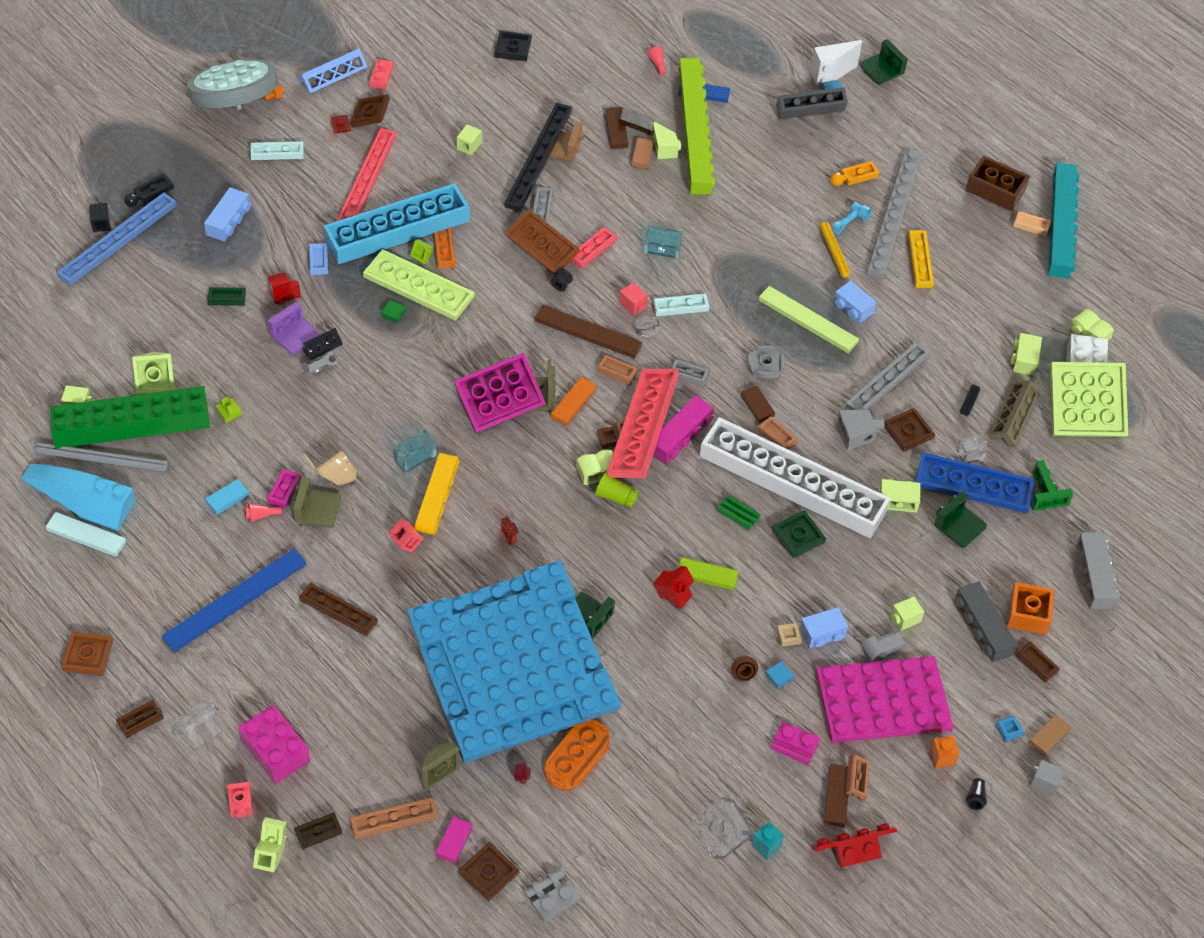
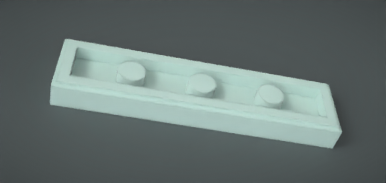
(86, 534)

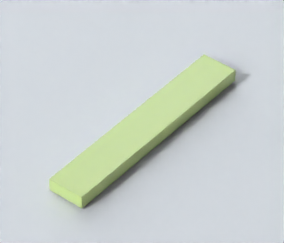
(808, 319)

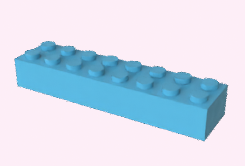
(396, 223)

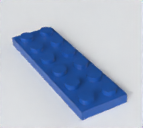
(978, 482)

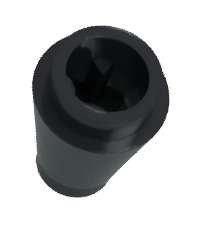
(976, 796)

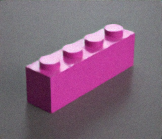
(683, 428)

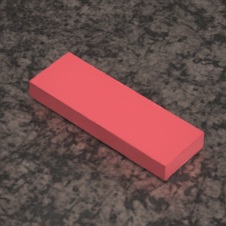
(594, 247)

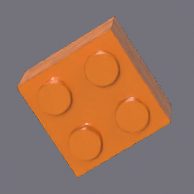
(1030, 608)

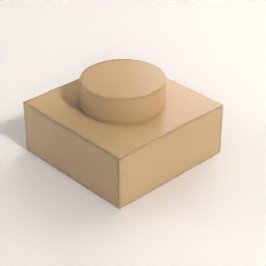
(789, 634)

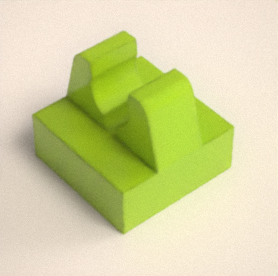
(421, 251)
(228, 409)

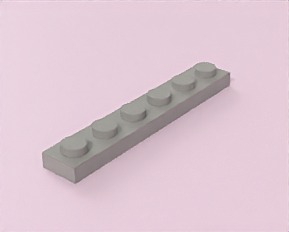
(888, 378)

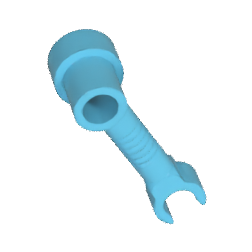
(862, 212)

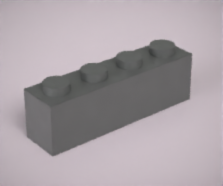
(811, 103)
(985, 622)

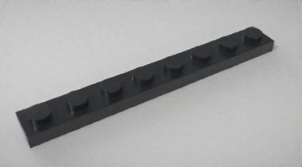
(538, 157)

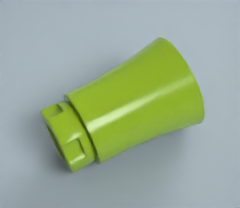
(616, 491)

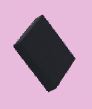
(513, 46)

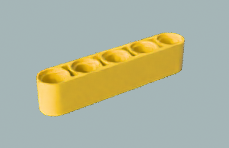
(437, 494)

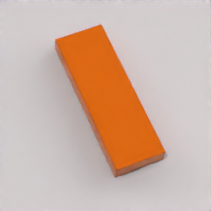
(444, 248)
(573, 401)

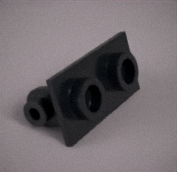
(322, 344)

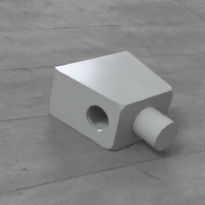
(858, 427)

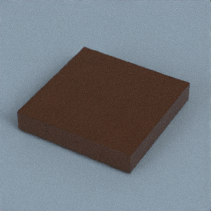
(370, 110)
(909, 429)
(488, 871)

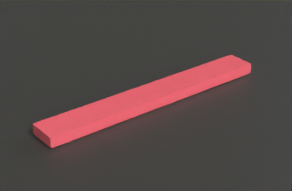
(368, 174)

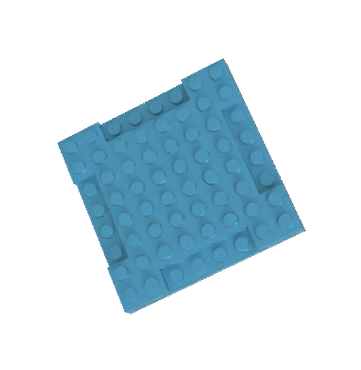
(512, 662)

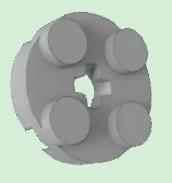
(762, 370)

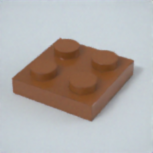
(87, 654)

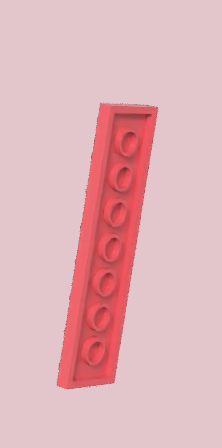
(643, 423)

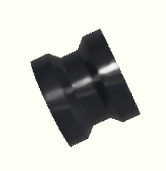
(561, 280)

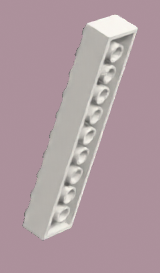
(794, 477)

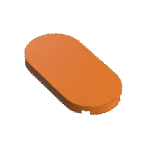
(577, 755)

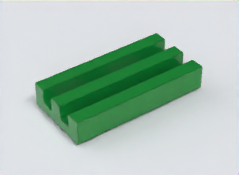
(740, 510)

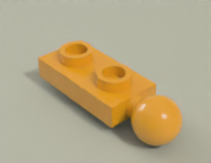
(855, 174)

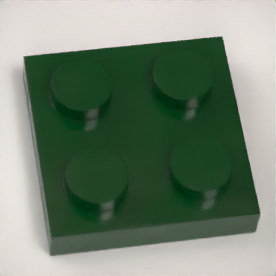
(798, 534)

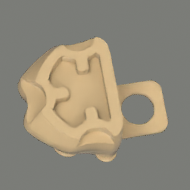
(336, 469)

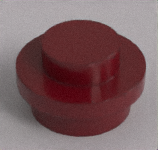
(522, 773)

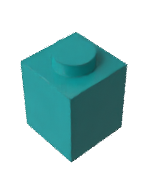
(767, 840)

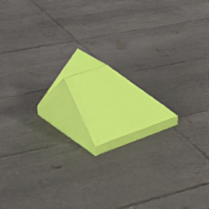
(153, 372)

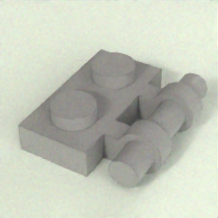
(557, 900)

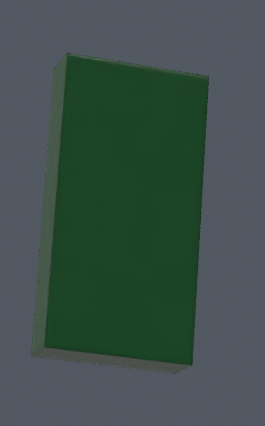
(226, 296)

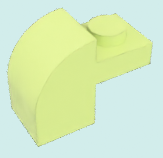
(271, 846)

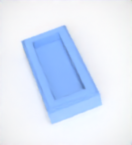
(318, 259)

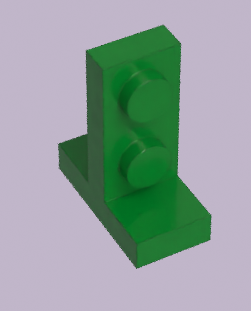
(1049, 495)

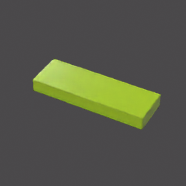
(711, 574)

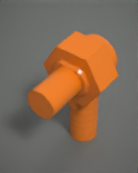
(275, 94)

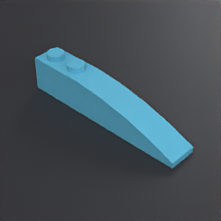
(83, 493)

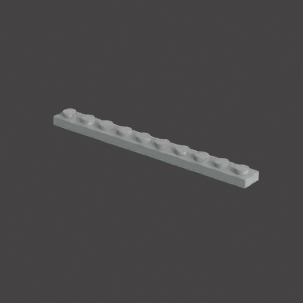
(894, 214)

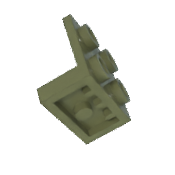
(547, 387)

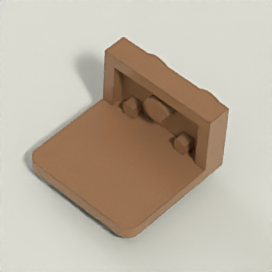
(568, 143)

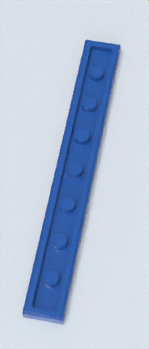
(233, 600)

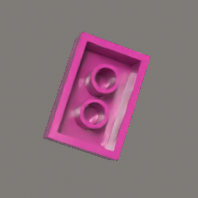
(274, 744)

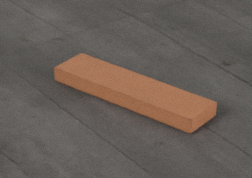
(393, 818)

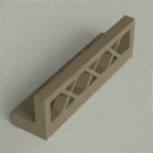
(1018, 412)

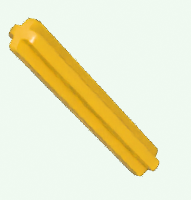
(834, 249)

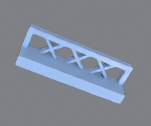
(328, 67)

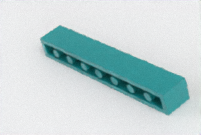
(1063, 220)

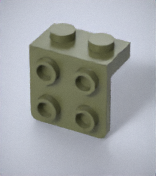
(315, 506)

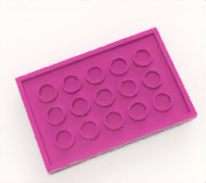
(883, 699)

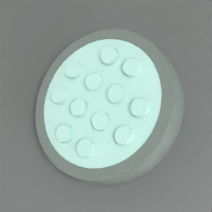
(232, 83)

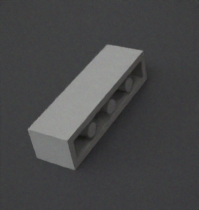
(1097, 570)

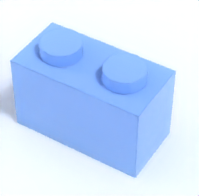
(854, 302)
(823, 627)

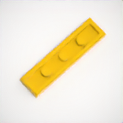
(920, 259)

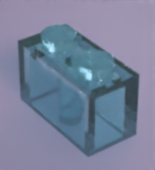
(663, 242)
(414, 451)

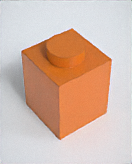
(944, 751)

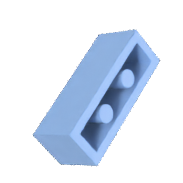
(227, 214)

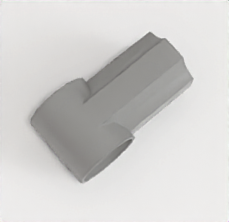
(878, 648)

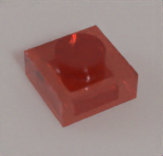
(340, 124)
(509, 530)

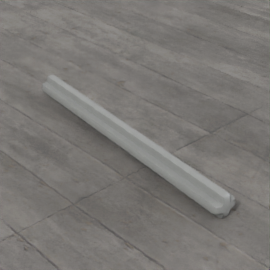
(102, 456)

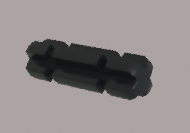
(970, 400)

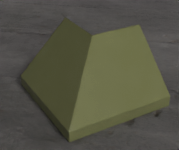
(439, 764)

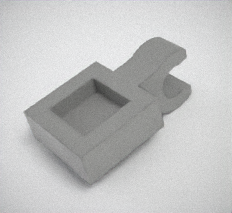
(315, 365)

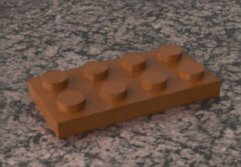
(542, 242)

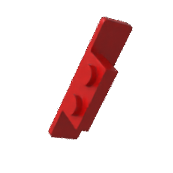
(857, 847)

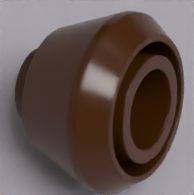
(744, 668)

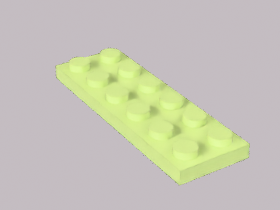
(419, 284)

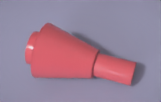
(657, 58)
(256, 512)

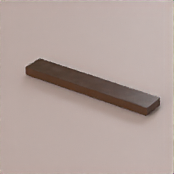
(588, 331)

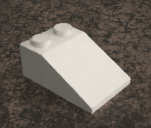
(834, 61)

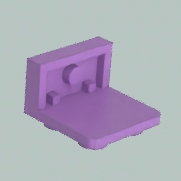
(291, 328)

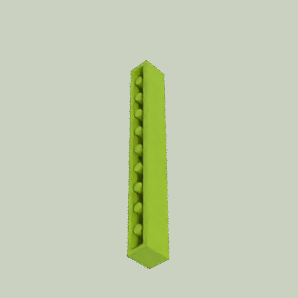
(696, 127)

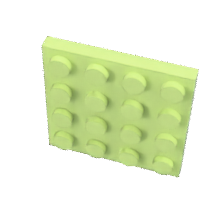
(1089, 399)

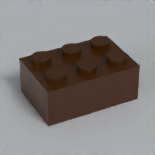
(997, 183)

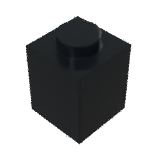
(100, 217)

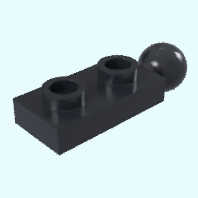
(149, 190)

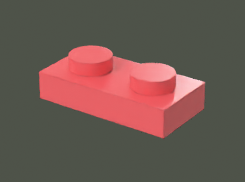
(381, 74)

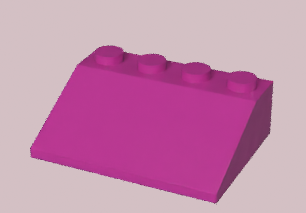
(499, 392)

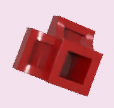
(282, 288)
(675, 586)

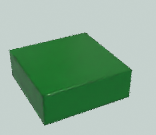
(393, 311)

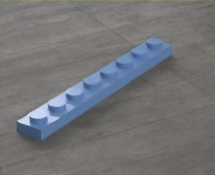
(116, 239)

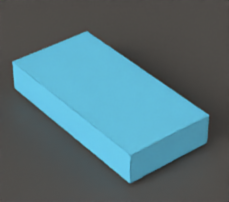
(227, 497)

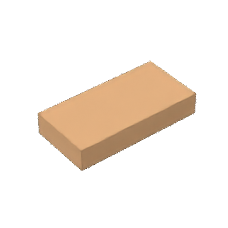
(1032, 223)

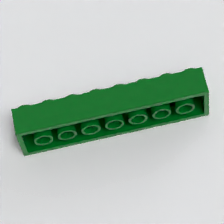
(129, 417)

